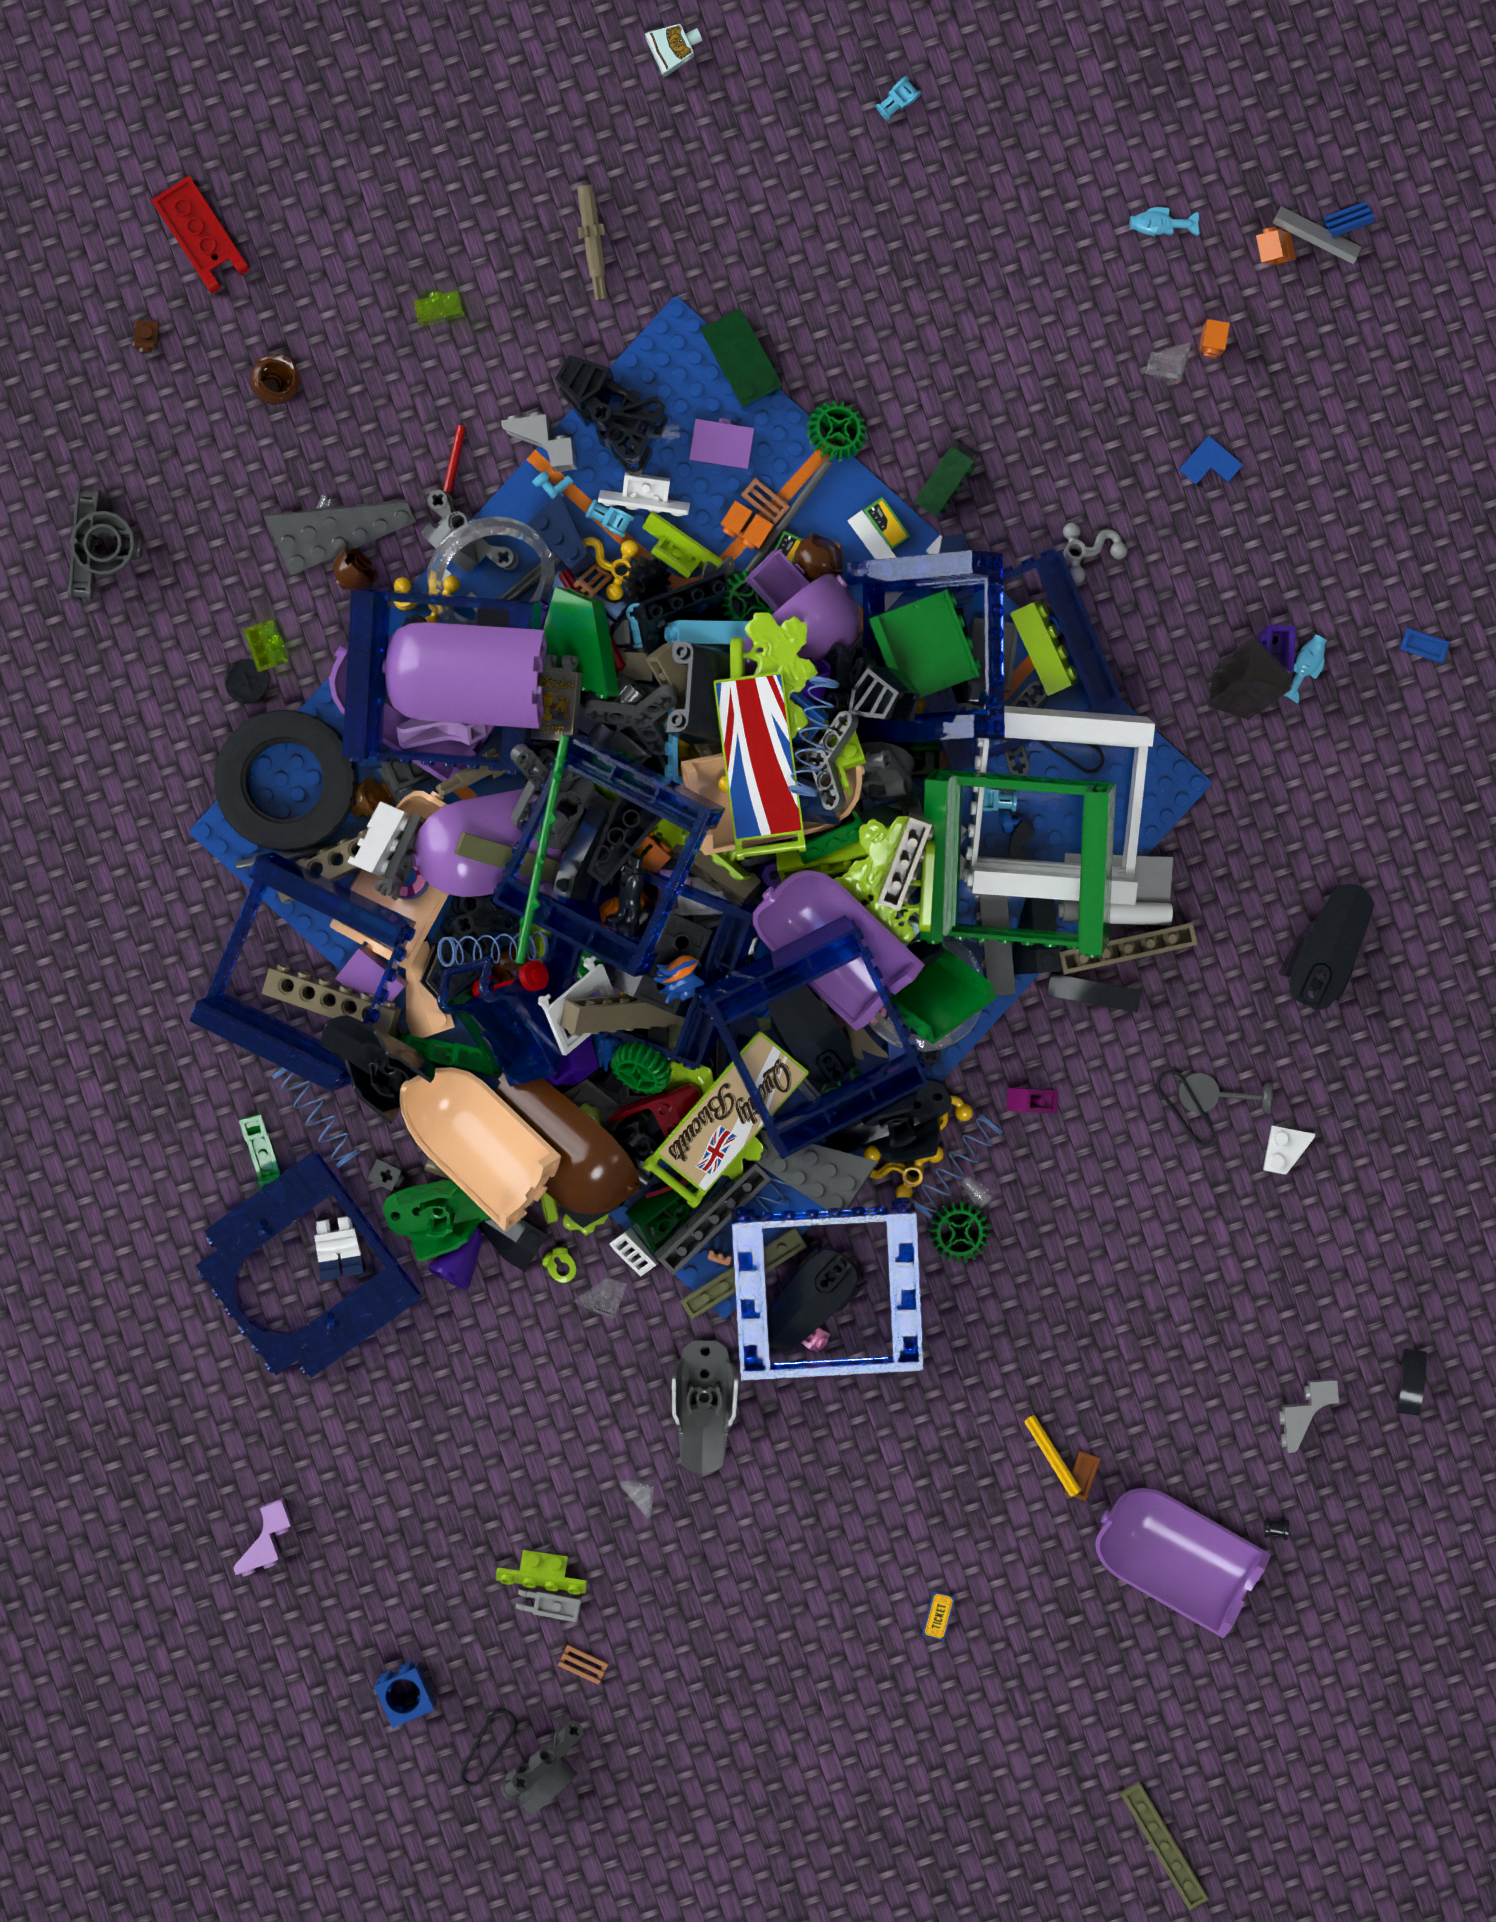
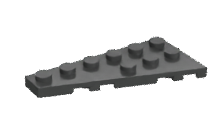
(322, 533)

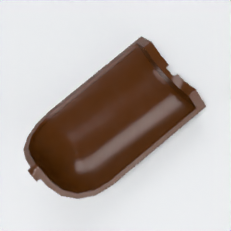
(592, 1167)

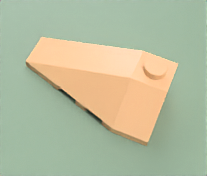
(422, 1011)

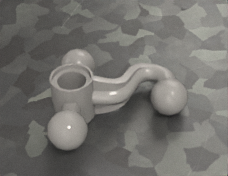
(1072, 531)

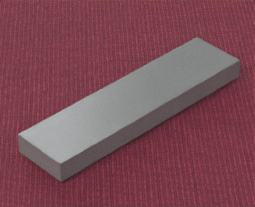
(1316, 235)

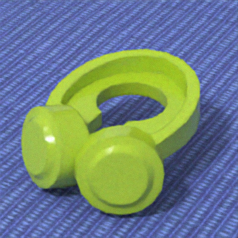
(562, 1253)

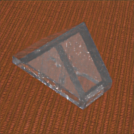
(1168, 363)
(603, 1297)
(640, 1492)

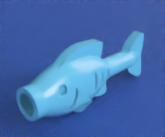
(1158, 222)
(1308, 662)

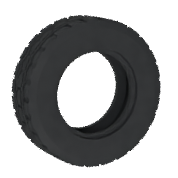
(234, 768)

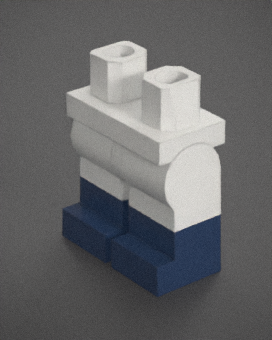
(332, 1243)

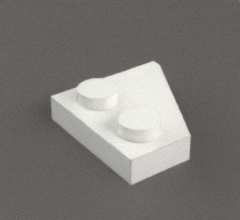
(1285, 1148)

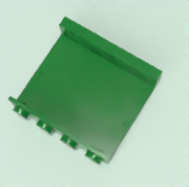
(927, 643)
(942, 997)

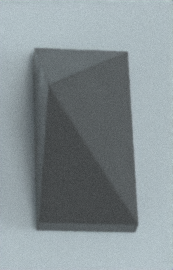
(622, 635)

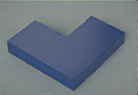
(1209, 456)

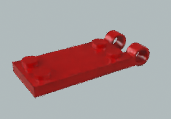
(198, 231)

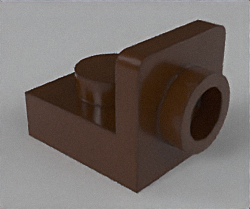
(146, 336)

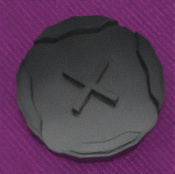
(245, 682)

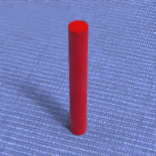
(454, 459)

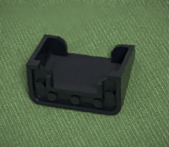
(699, 719)

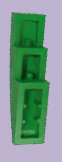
(451, 1055)

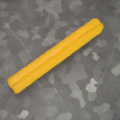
(1052, 1455)

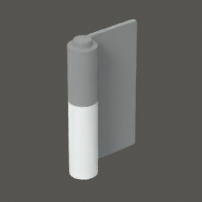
(1152, 897)

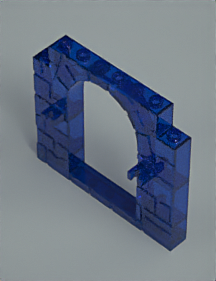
(263, 1218)

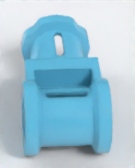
(900, 96)
(610, 519)
(634, 627)
(992, 800)

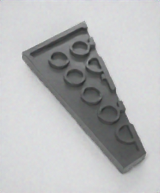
(819, 1172)

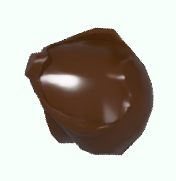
(275, 379)
(819, 557)

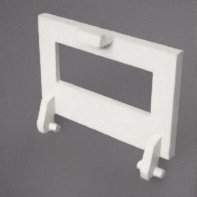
(583, 988)

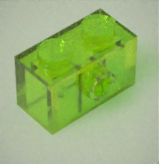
(438, 308)
(265, 645)

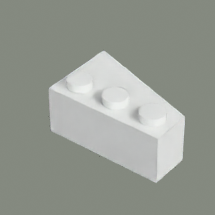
(381, 839)

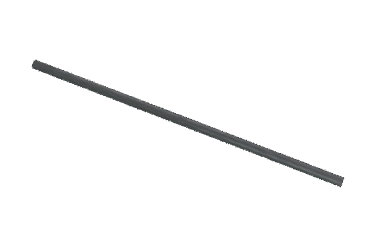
(785, 521)

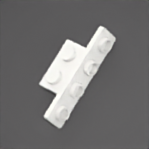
(645, 493)

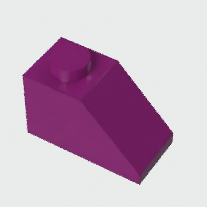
(1032, 1100)

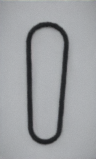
(1072, 762)
(1176, 1113)
(478, 1741)

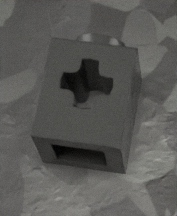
(383, 1166)

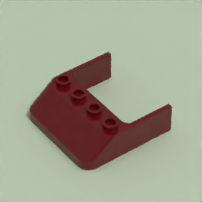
(669, 1109)

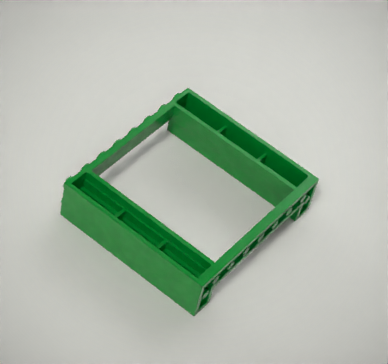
(944, 808)

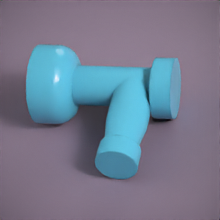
(553, 491)

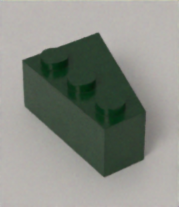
(947, 478)

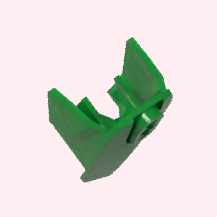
(443, 1219)

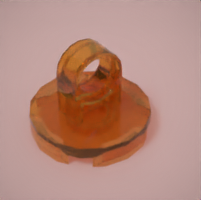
(368, 796)

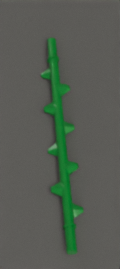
(543, 839)

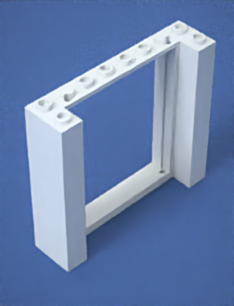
(1051, 878)

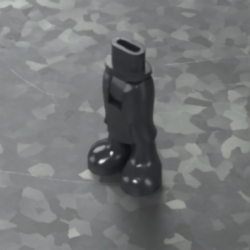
(630, 890)

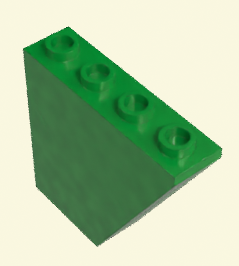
(580, 628)

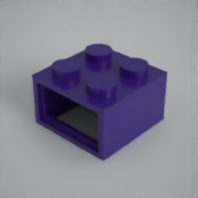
(1284, 648)
(576, 1065)

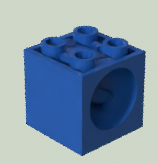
(397, 1713)

